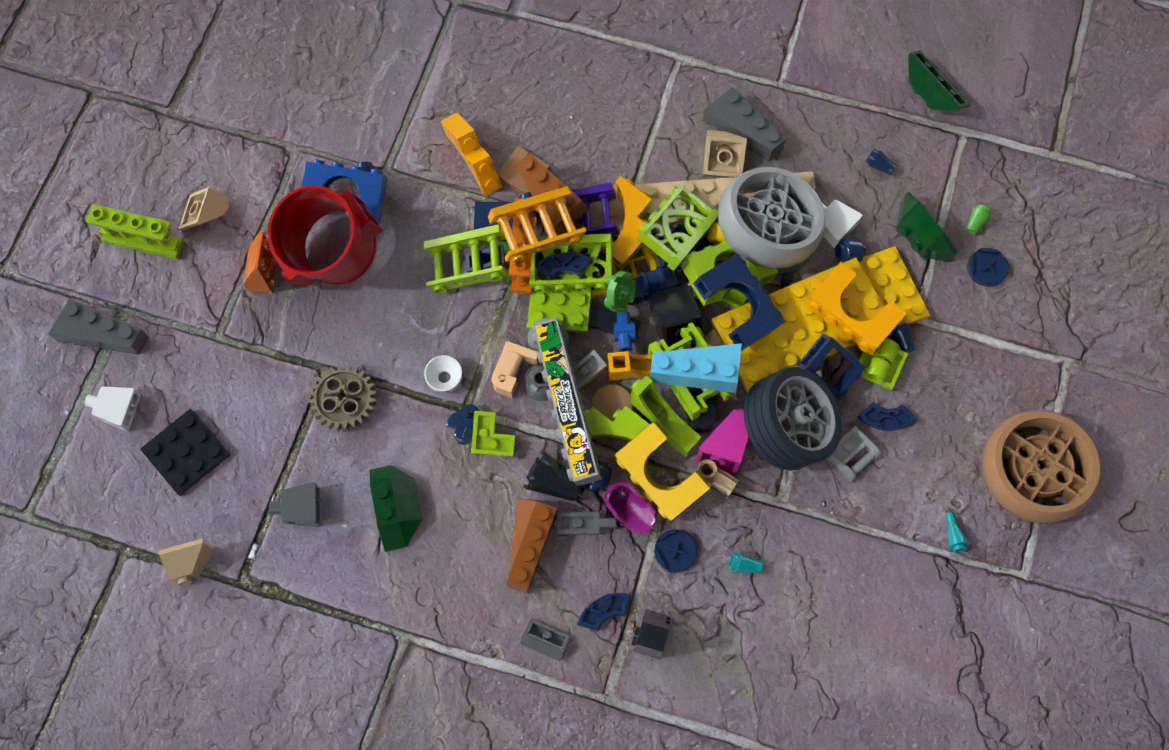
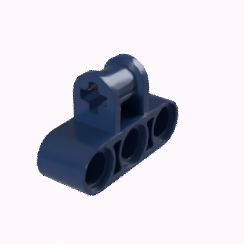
(654, 281)

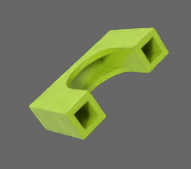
(702, 261)

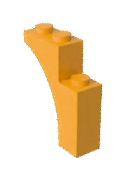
(476, 158)
(635, 205)

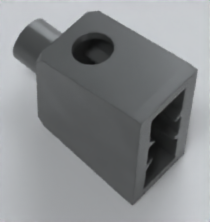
(299, 505)

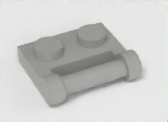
(848, 447)

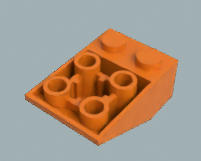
(260, 267)

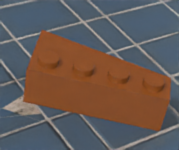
(540, 181)

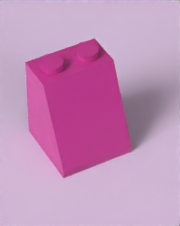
(726, 443)

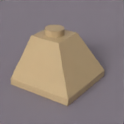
(724, 154)
(203, 207)
(186, 560)

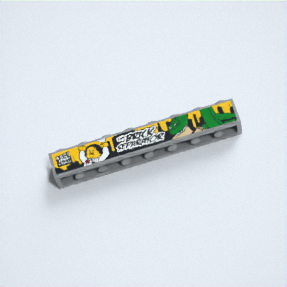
(567, 402)

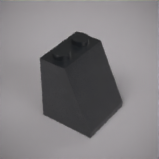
(672, 311)

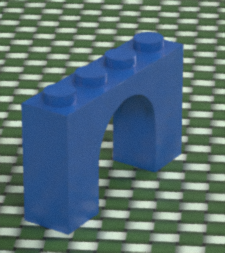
(370, 184)

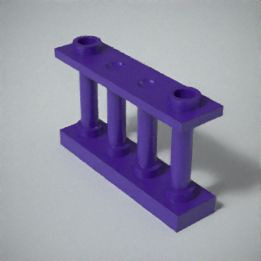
(597, 193)

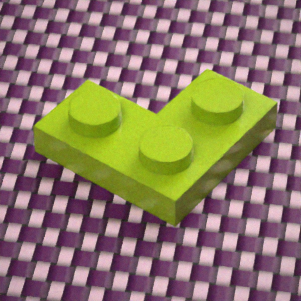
(484, 439)

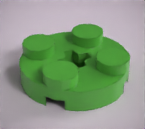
(620, 291)

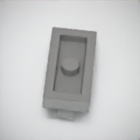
(588, 369)

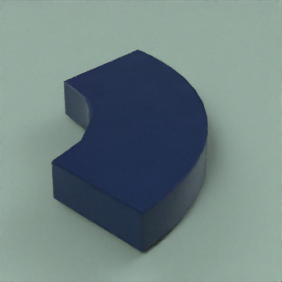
(563, 263)
(887, 419)
(603, 609)

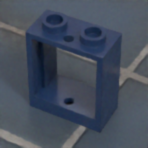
(817, 354)

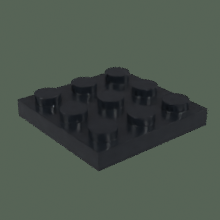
(185, 452)

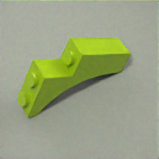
(651, 404)
(625, 424)

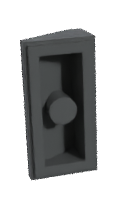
(545, 639)

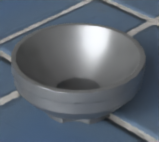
(533, 389)

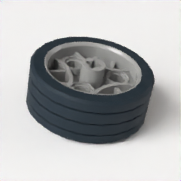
(792, 419)

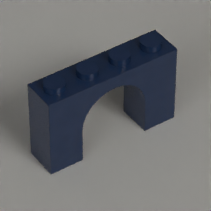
(736, 275)

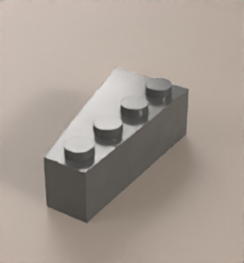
(737, 116)
(91, 327)

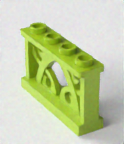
(594, 243)
(677, 251)

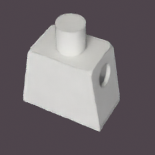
(839, 221)
(114, 406)

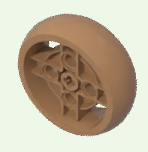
(1062, 434)

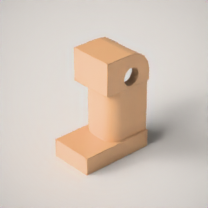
(508, 367)

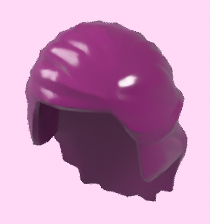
(630, 506)

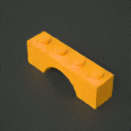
(628, 365)

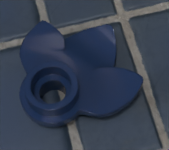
(462, 425)

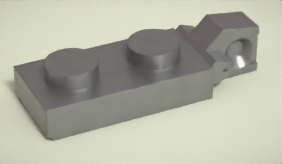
(583, 523)

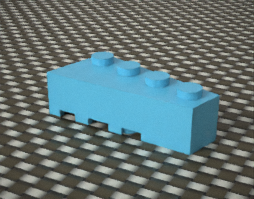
(698, 367)

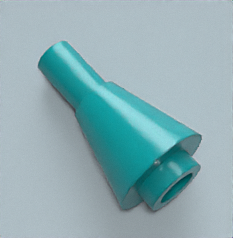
(956, 539)

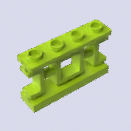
(135, 231)
(691, 406)

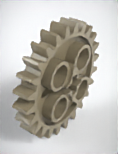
(338, 415)

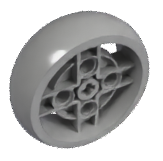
(778, 212)

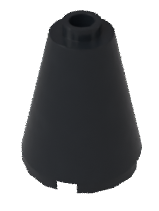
(551, 478)

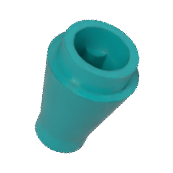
(744, 564)

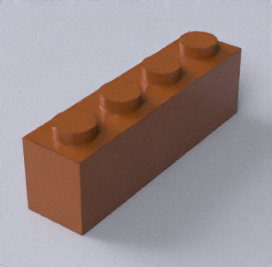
(530, 536)

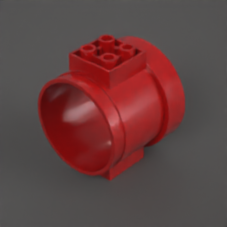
(293, 221)

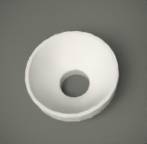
(440, 365)

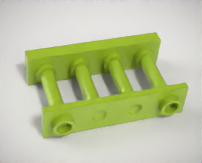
(455, 244)

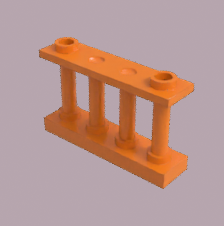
(521, 270)

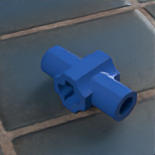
(624, 331)

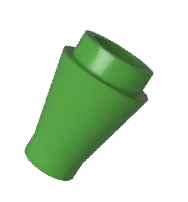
(978, 218)

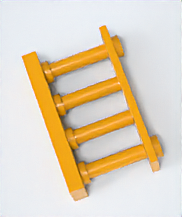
(540, 204)

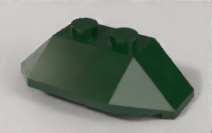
(933, 84)
(923, 231)
(394, 506)

